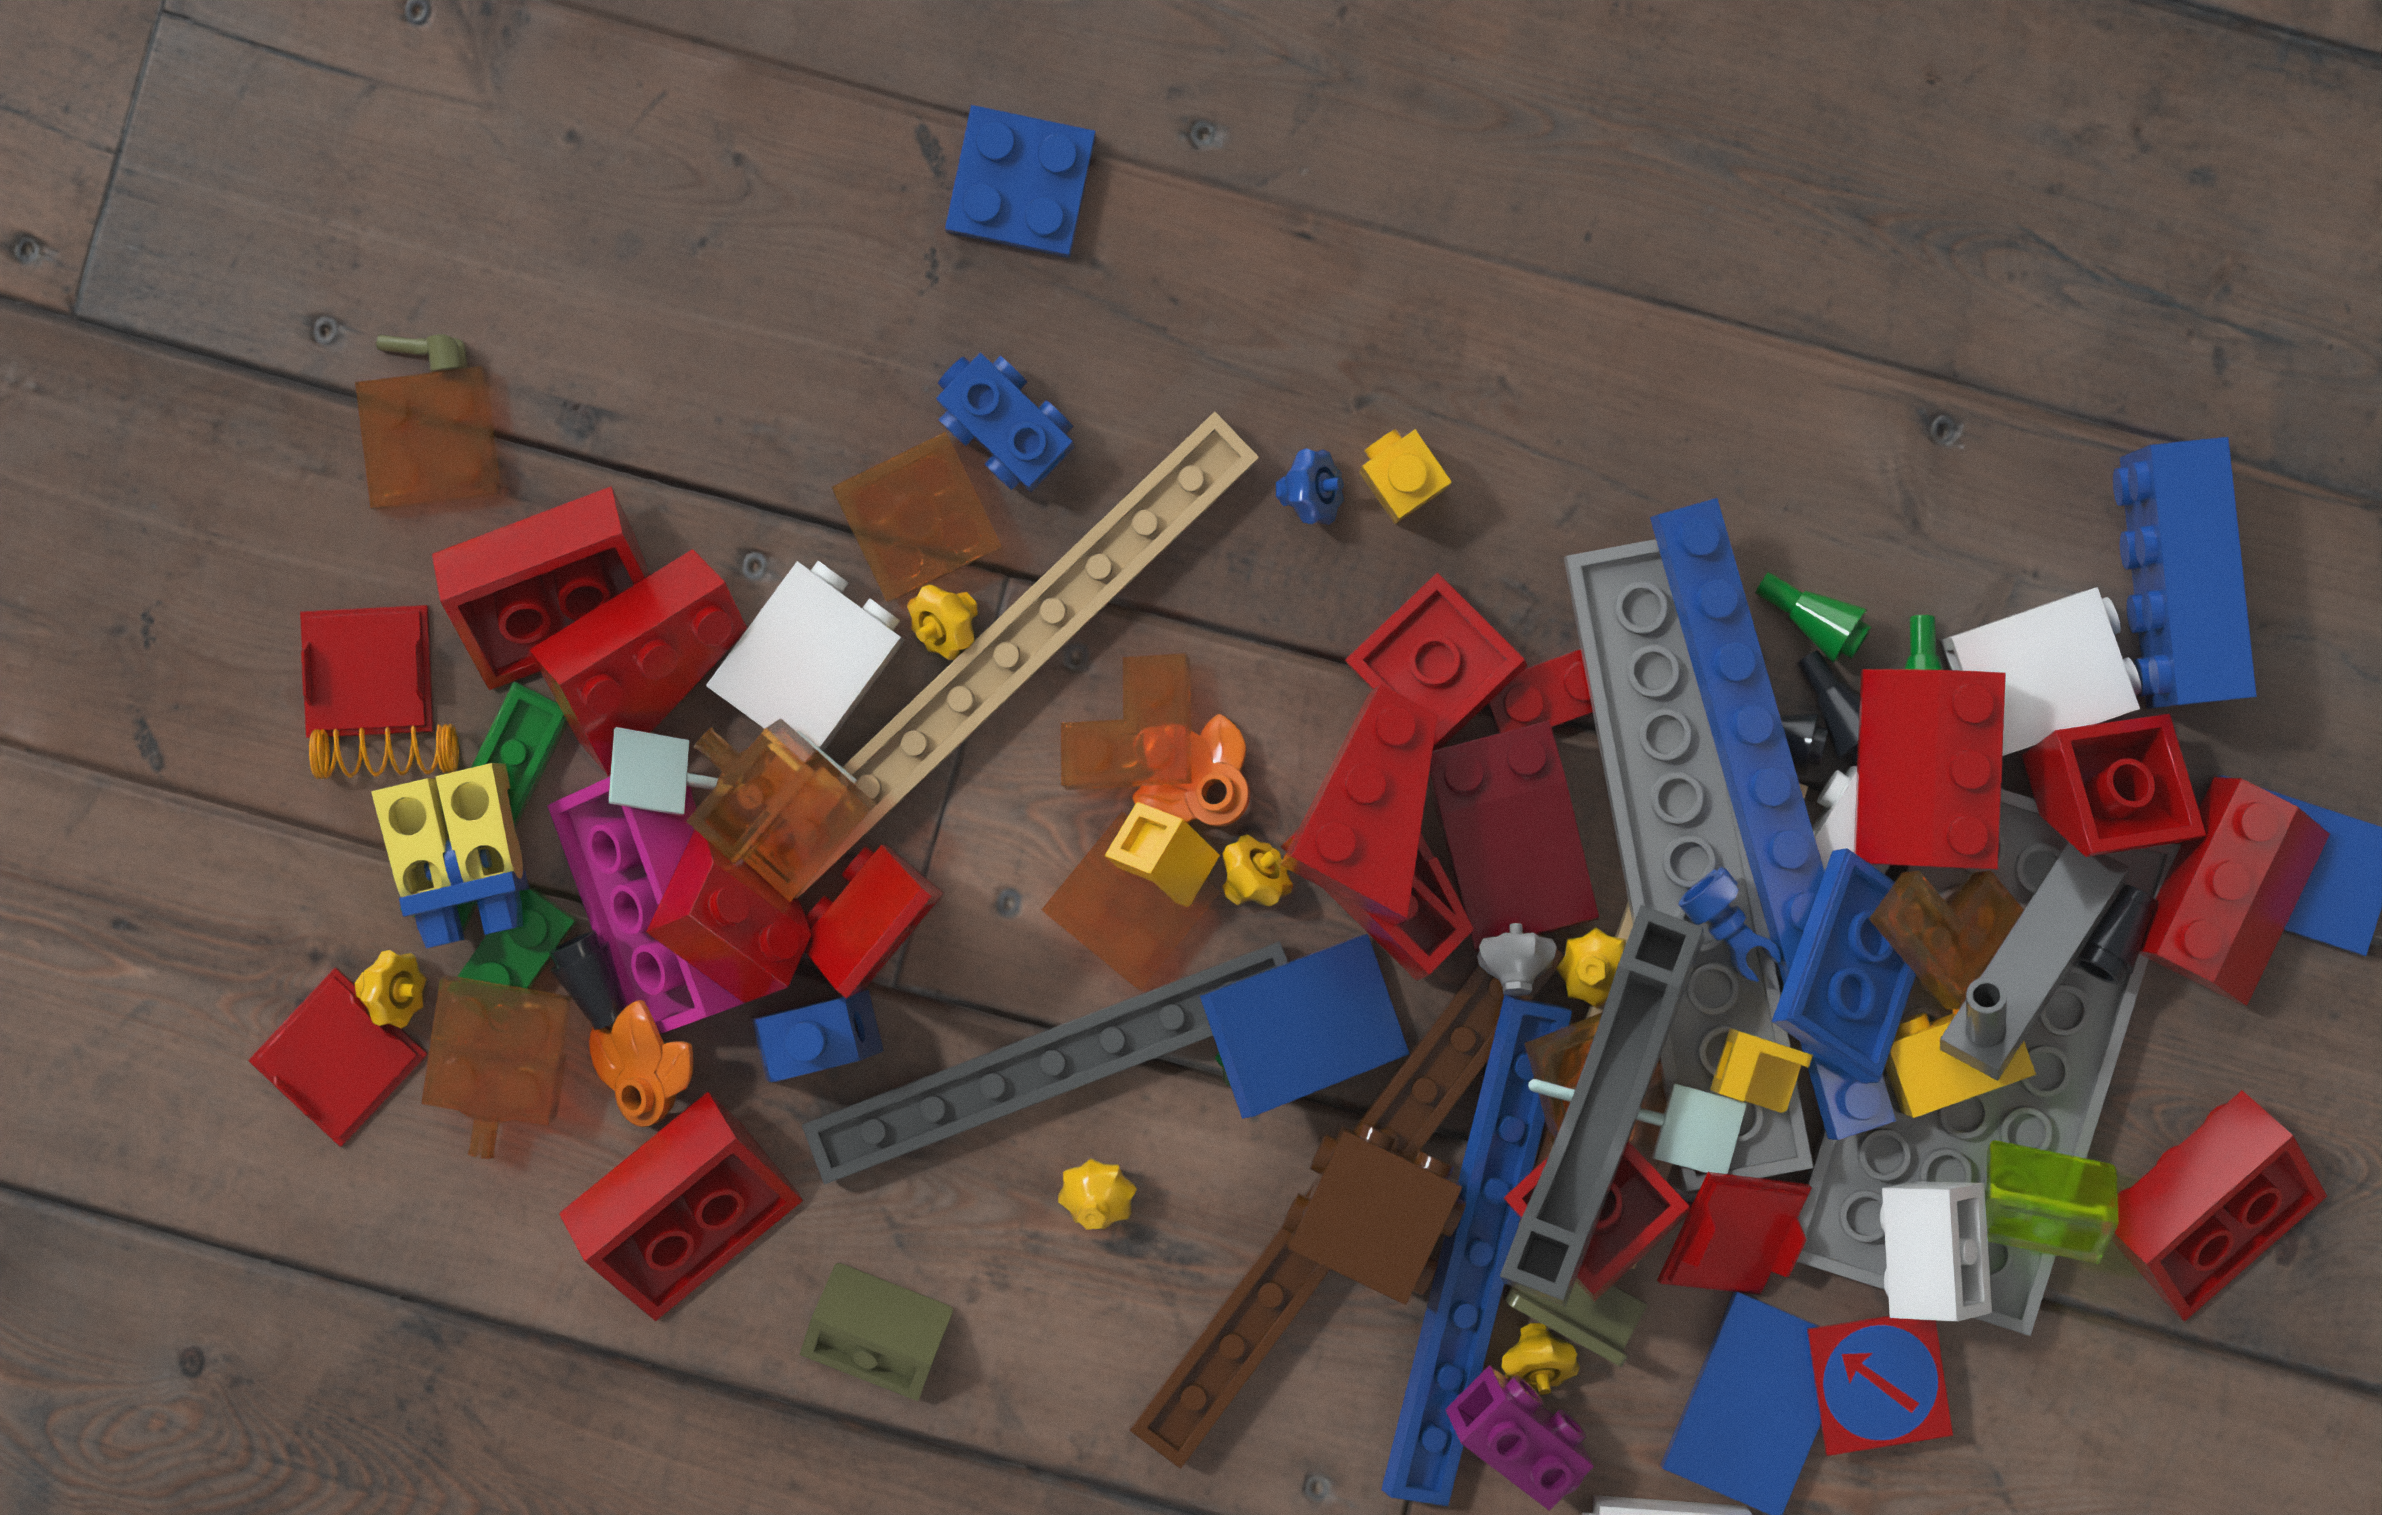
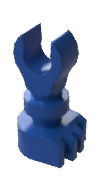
(1710, 902)

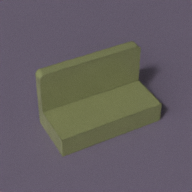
(1596, 1325)
(876, 1331)

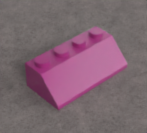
(621, 872)

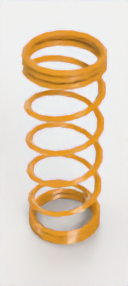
(446, 753)

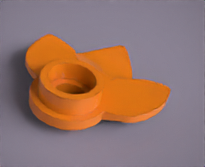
(1215, 758)
(640, 1065)

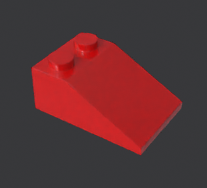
(868, 919)

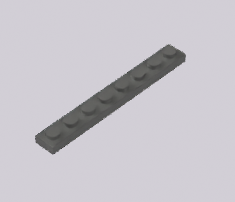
(1024, 1071)

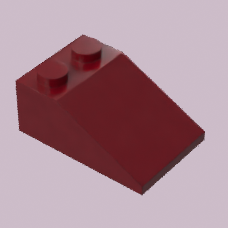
(1512, 833)

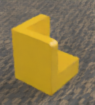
(1164, 852)
(1758, 1070)

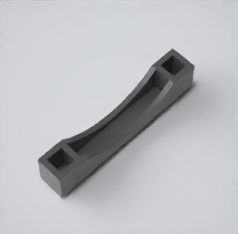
(1603, 1106)

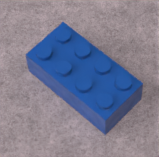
(2185, 573)

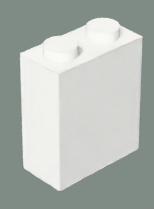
(808, 655)
(2057, 666)

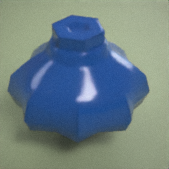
(1312, 487)

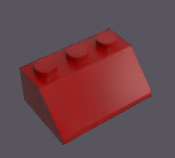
(536, 580)
(1929, 767)
(2233, 888)
(2215, 1204)
(679, 1207)

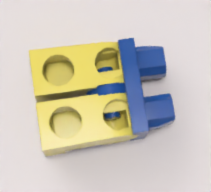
(454, 846)

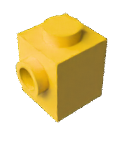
(1403, 473)

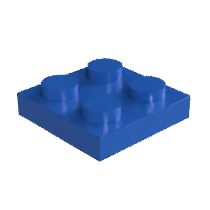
(1020, 181)

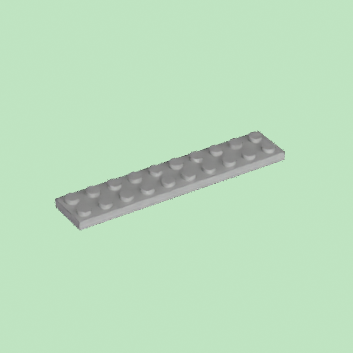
(1677, 827)

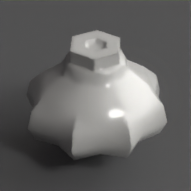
(1516, 959)

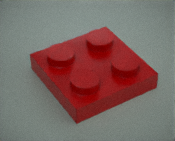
(1439, 657)

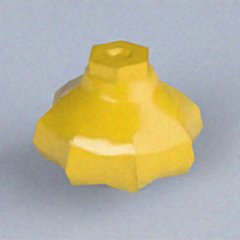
(943, 620)
(1254, 873)
(1591, 966)
(392, 988)
(1096, 1194)
(1540, 1359)

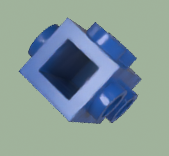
(987, 405)

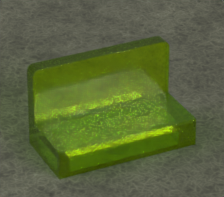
(2050, 1201)

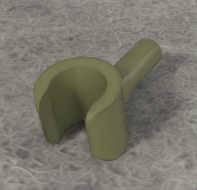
(443, 351)

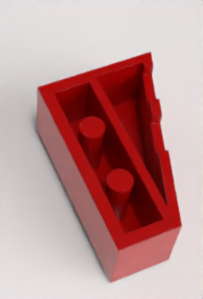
(639, 653)
(1370, 808)
(1433, 923)

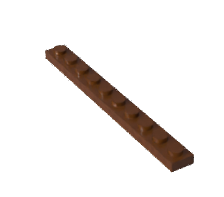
(1284, 1280)

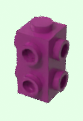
(1521, 1438)

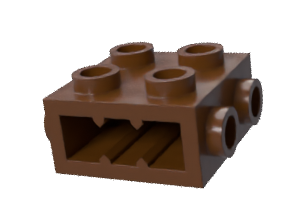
(1375, 1212)

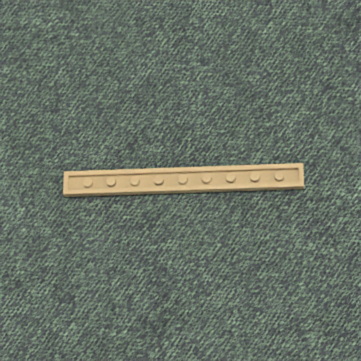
(1044, 620)

